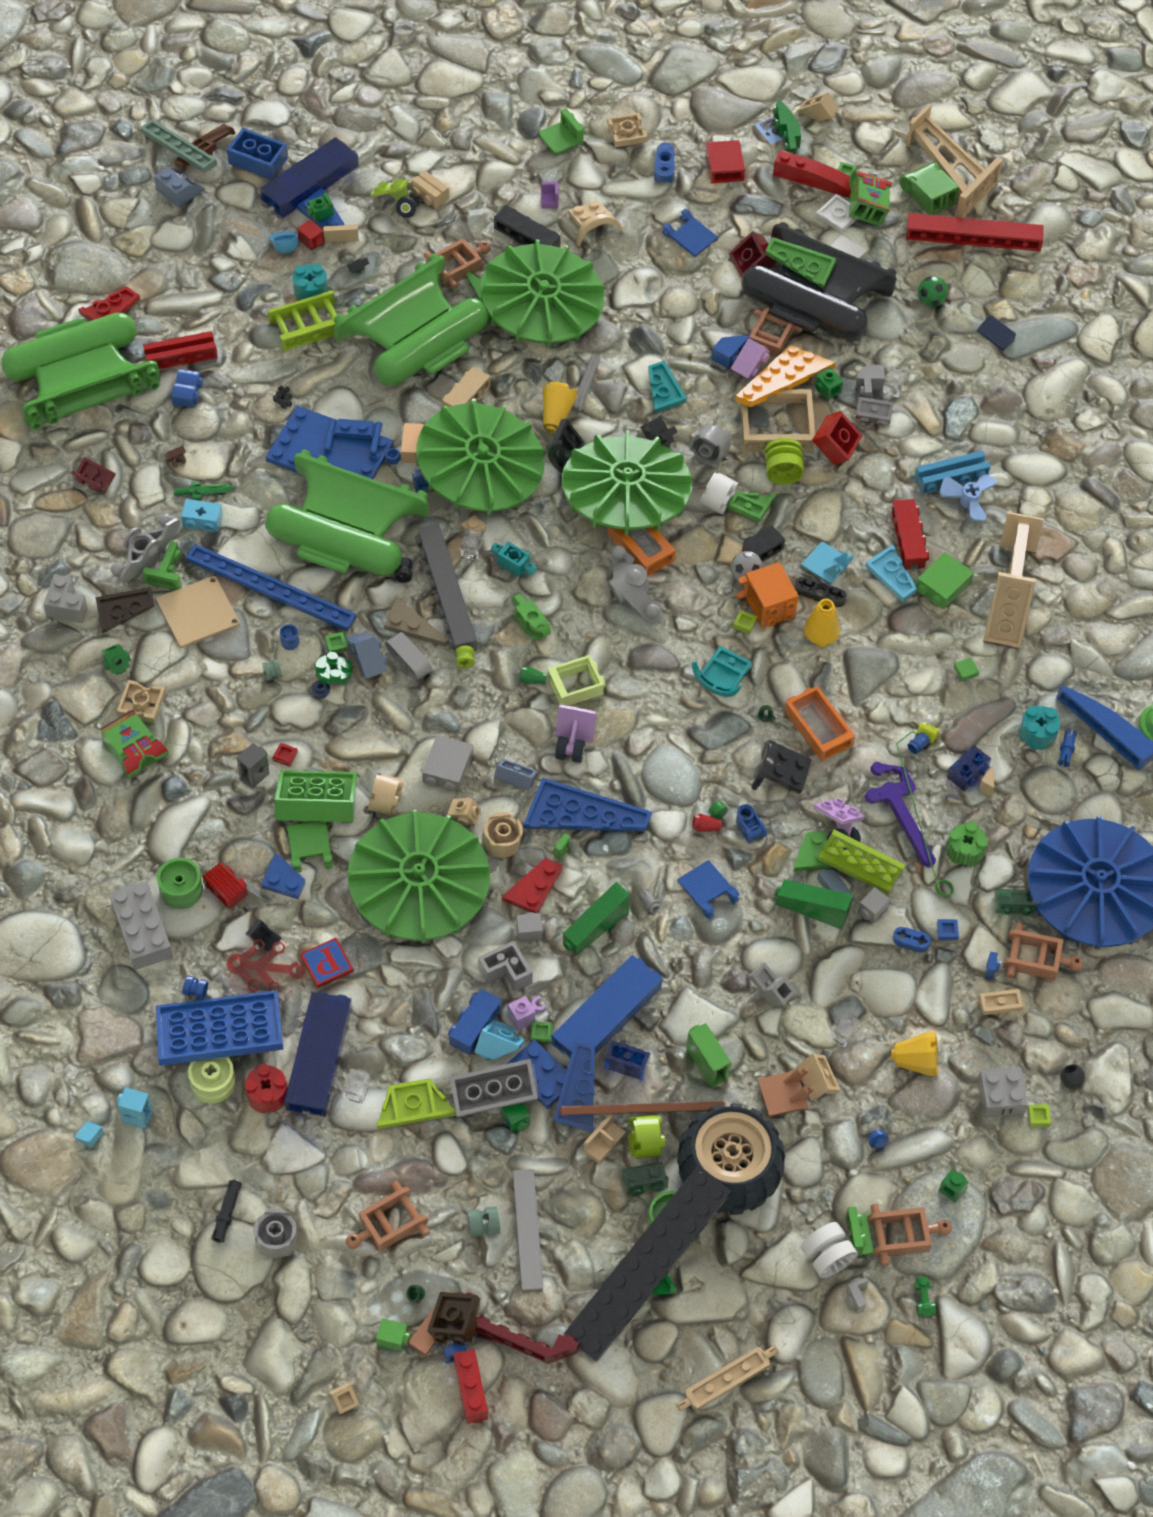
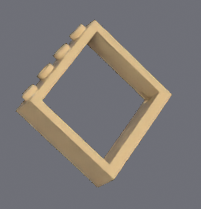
(760, 441)

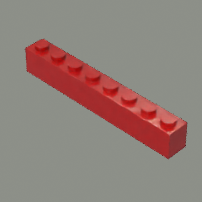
(974, 232)

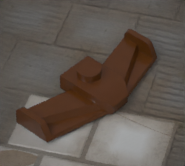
(207, 143)

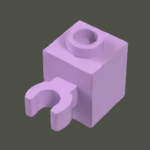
(523, 1012)

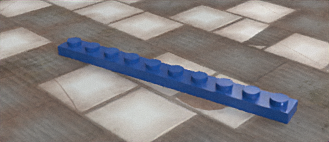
(271, 587)

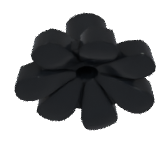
(283, 397)

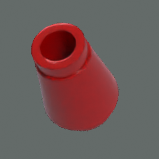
(705, 823)

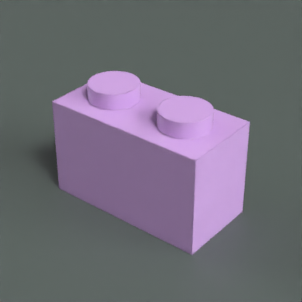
(750, 359)

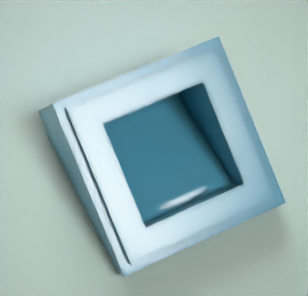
(89, 1134)

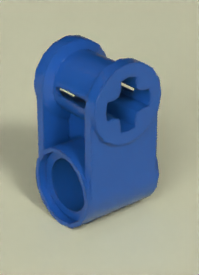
(752, 826)

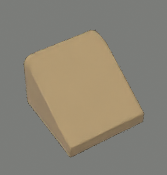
(987, 783)
(344, 1398)

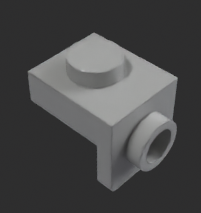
(854, 1297)

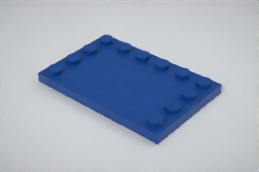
(309, 431)
(218, 1027)

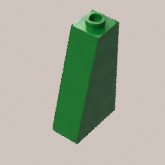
(815, 902)
(597, 919)

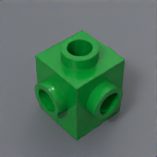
(829, 383)
(111, 654)

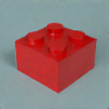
(837, 438)

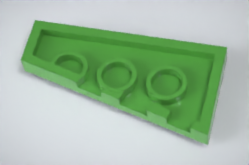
(805, 262)

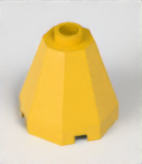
(918, 1054)

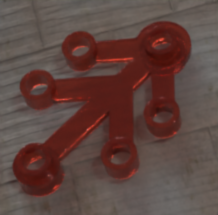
(262, 965)

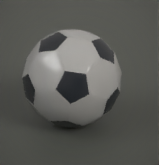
(744, 563)

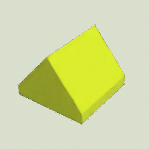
(931, 731)

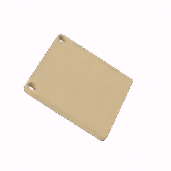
(197, 611)

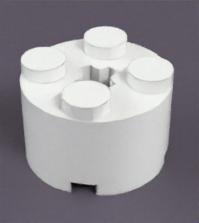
(718, 492)

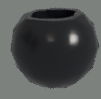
(1072, 1076)

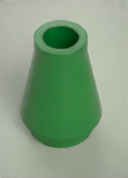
(532, 676)

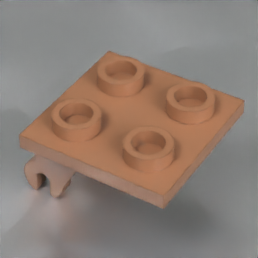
(784, 1092)

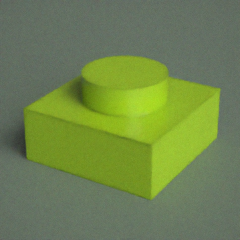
(744, 622)
(1039, 1115)

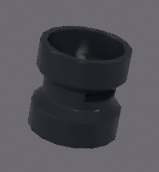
(404, 573)

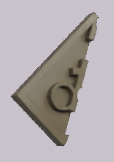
(411, 624)

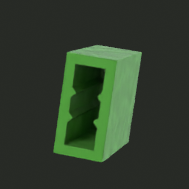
(944, 580)
(708, 1055)

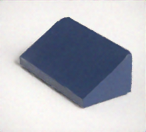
(997, 332)

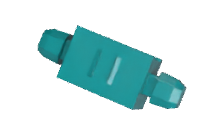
(513, 559)

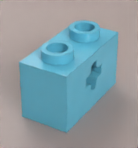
(202, 515)
(134, 1107)

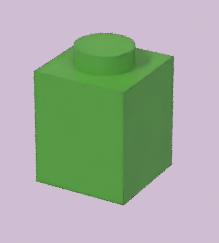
(392, 1335)

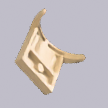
(590, 216)

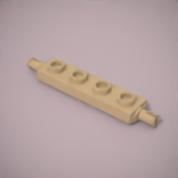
(727, 1378)

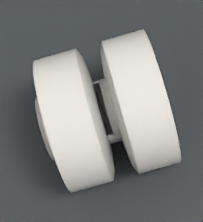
(829, 1250)

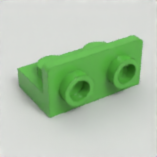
(859, 1231)

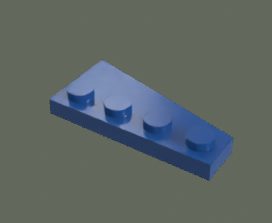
(578, 1086)

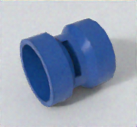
(289, 637)
(195, 987)

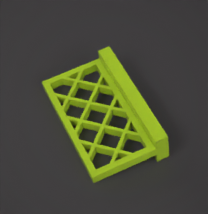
(862, 869)

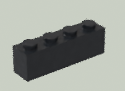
(523, 228)

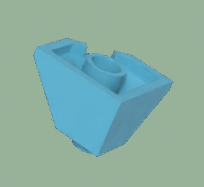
(497, 1040)

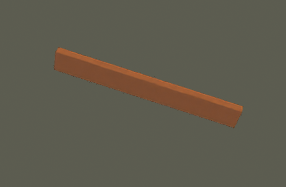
(637, 1108)

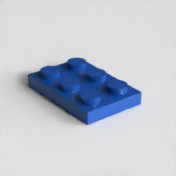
(548, 1072)

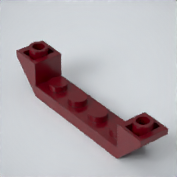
(563, 1347)

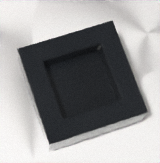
(358, 265)

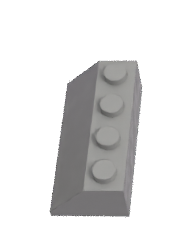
(494, 1087)

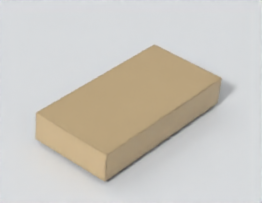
(341, 233)

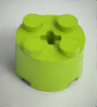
(645, 1136)

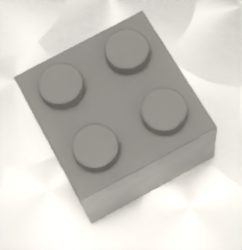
(1002, 1092)

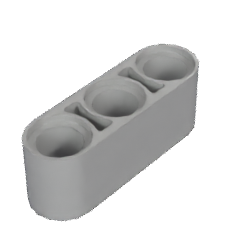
(408, 656)

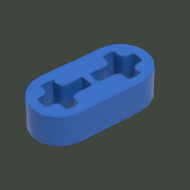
(911, 939)

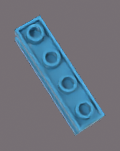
(960, 468)

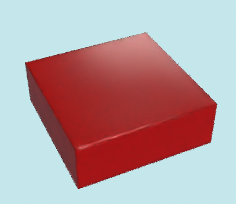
(285, 754)

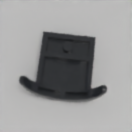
(563, 443)
(783, 767)

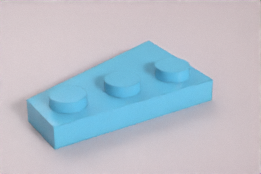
(890, 571)

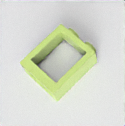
(572, 667)

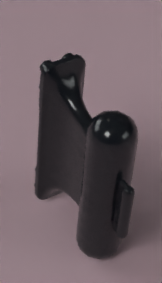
(809, 305)

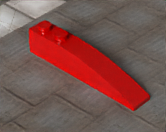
(811, 173)

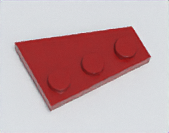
(534, 887)

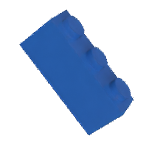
(481, 1011)

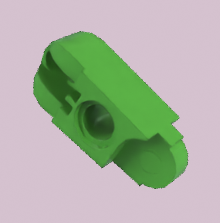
(530, 618)

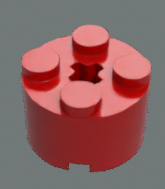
(266, 1088)

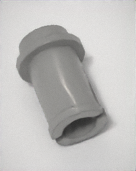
(651, 904)

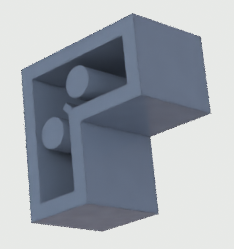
(366, 651)

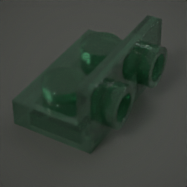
(645, 1178)

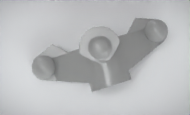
(145, 547)
(631, 586)

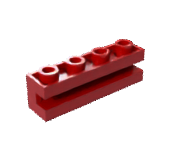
(181, 350)
(909, 533)

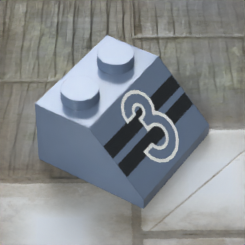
(176, 186)

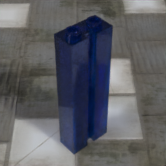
(307, 176)
(318, 1053)

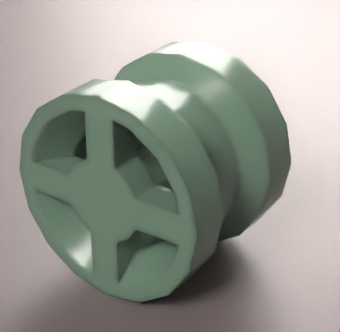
(271, 670)

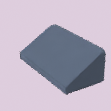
(515, 774)
(830, 880)

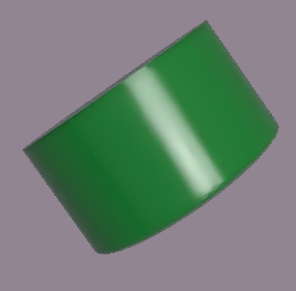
(718, 810)

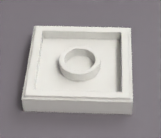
(836, 213)

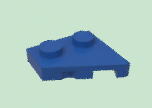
(283, 879)

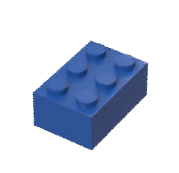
(257, 153)

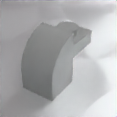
(869, 379)
(771, 989)

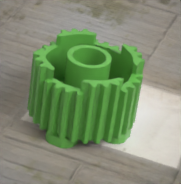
(966, 844)

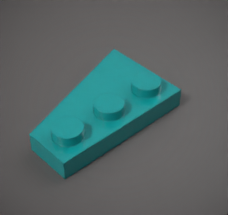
(664, 388)

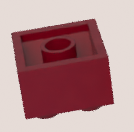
(751, 252)

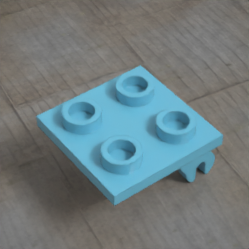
(827, 562)

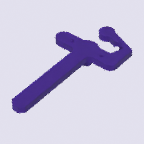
(892, 794)

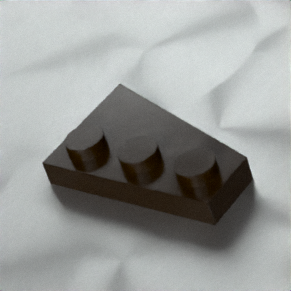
(123, 606)

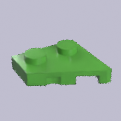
(751, 504)
(810, 851)

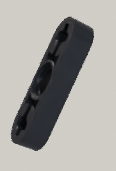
(819, 585)

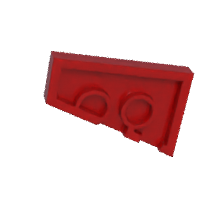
(115, 303)

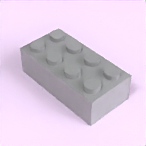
(140, 925)

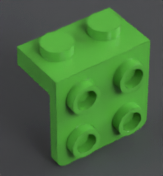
(564, 134)

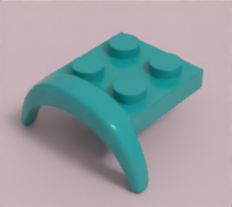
(723, 672)

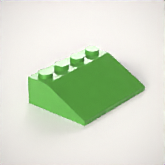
(316, 796)

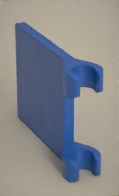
(692, 235)
(705, 885)

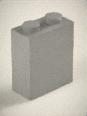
(447, 763)

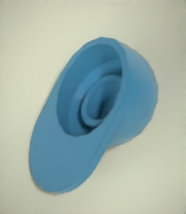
(284, 242)

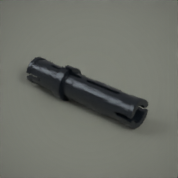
(224, 1219)

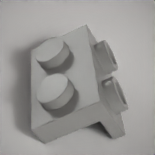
(874, 410)

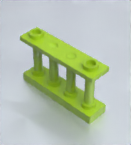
(309, 334)

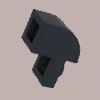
(658, 428)

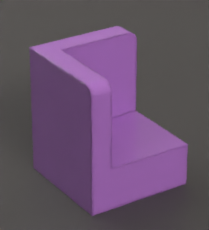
(549, 195)

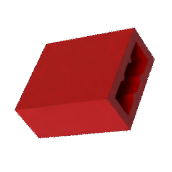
(725, 161)

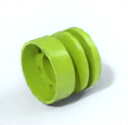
(784, 461)

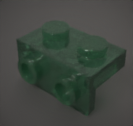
(1014, 902)

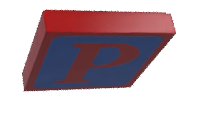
(326, 962)

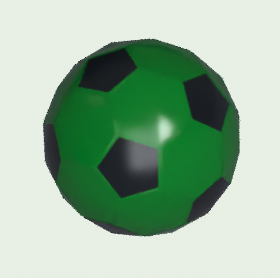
(932, 291)

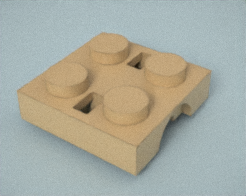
(627, 130)
(141, 698)

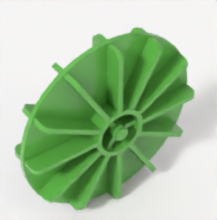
(542, 293)
(480, 457)
(627, 482)
(418, 876)

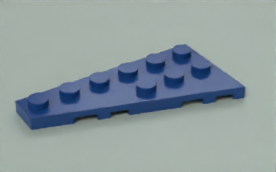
(576, 809)

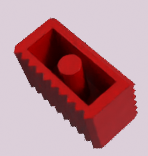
(225, 885)

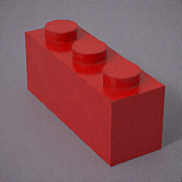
(470, 1386)

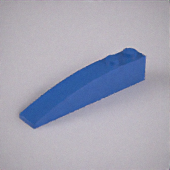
(1110, 726)

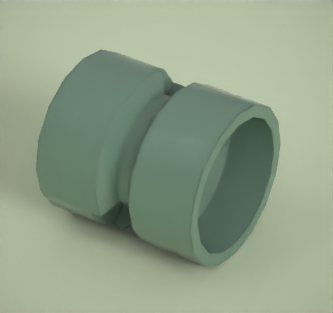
(476, 1218)

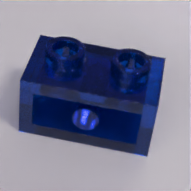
(969, 768)
(627, 1060)

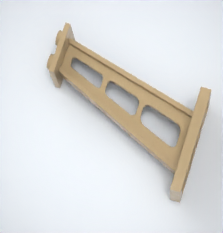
(984, 180)
(1012, 590)

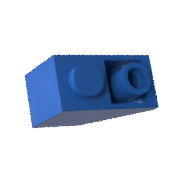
(728, 349)

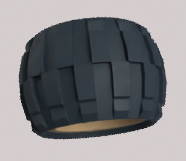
(752, 1142)

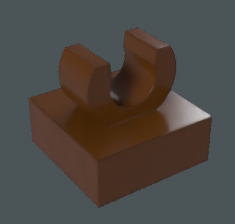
(174, 454)

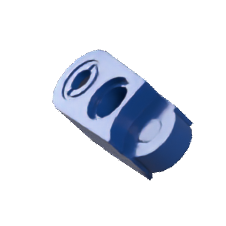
(664, 163)

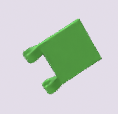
(309, 841)

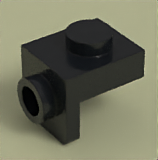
(261, 931)

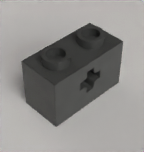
(253, 765)

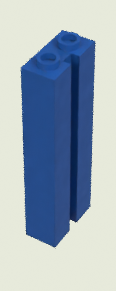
(609, 1007)

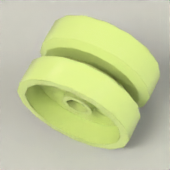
(212, 1079)

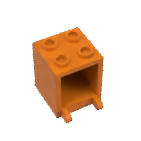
(769, 594)

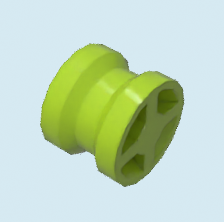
(465, 656)

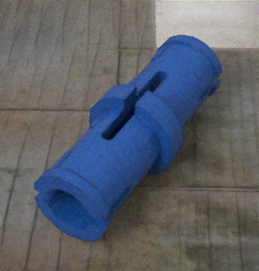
(1067, 748)

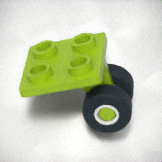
(406, 203)

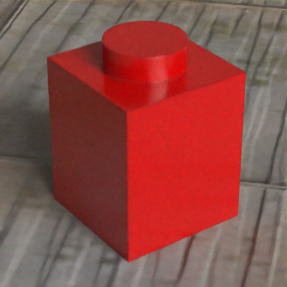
(310, 235)

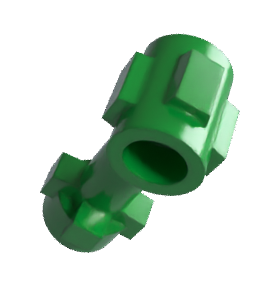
(924, 1308)

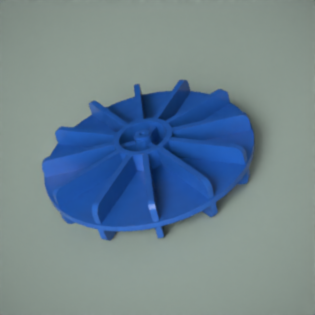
(1094, 882)

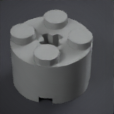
(710, 444)
(284, 1241)

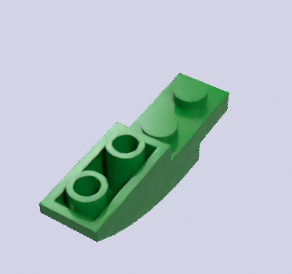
(787, 127)

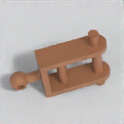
(454, 251)
(769, 341)
(1045, 943)
(376, 1210)
(906, 1216)

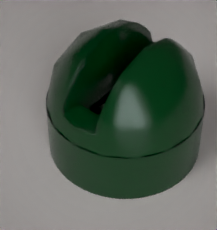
(761, 713)
(415, 1293)

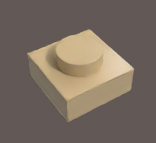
(473, 523)

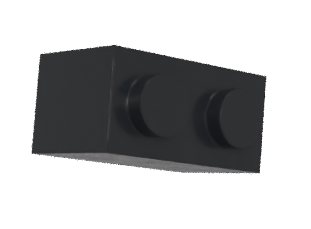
(765, 543)

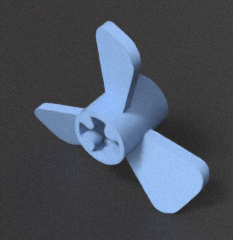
(968, 494)

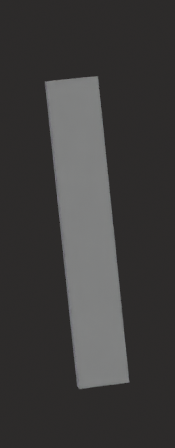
(528, 1230)

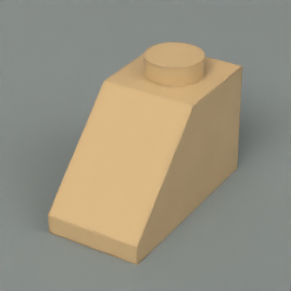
(819, 107)

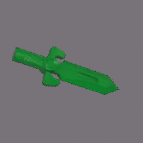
(202, 489)

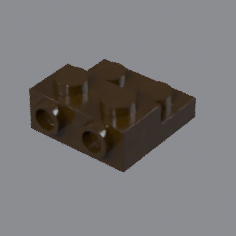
(454, 1318)

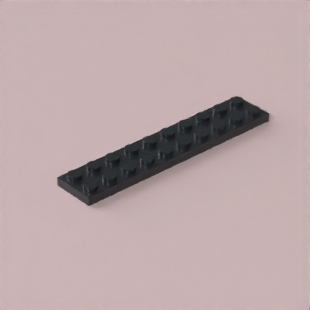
(648, 1262)

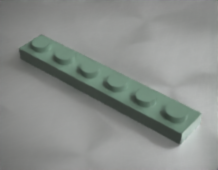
(178, 146)

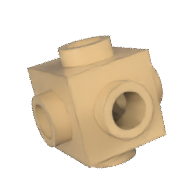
(464, 811)

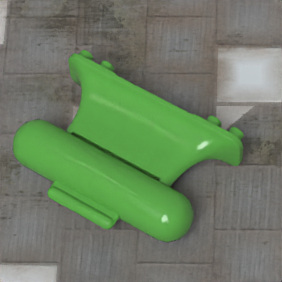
(414, 325)
(78, 367)
(344, 518)

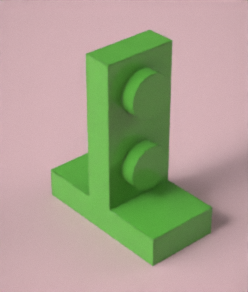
(165, 575)

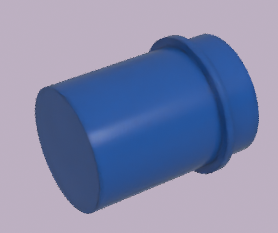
(918, 743)

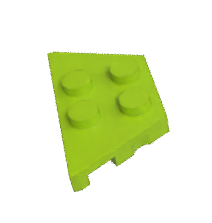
(413, 1103)

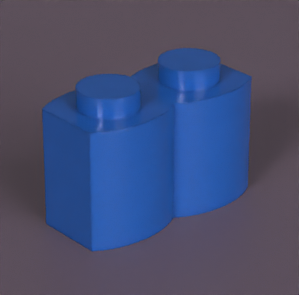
(186, 388)

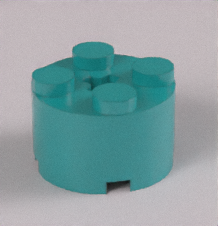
(309, 281)
(1039, 727)

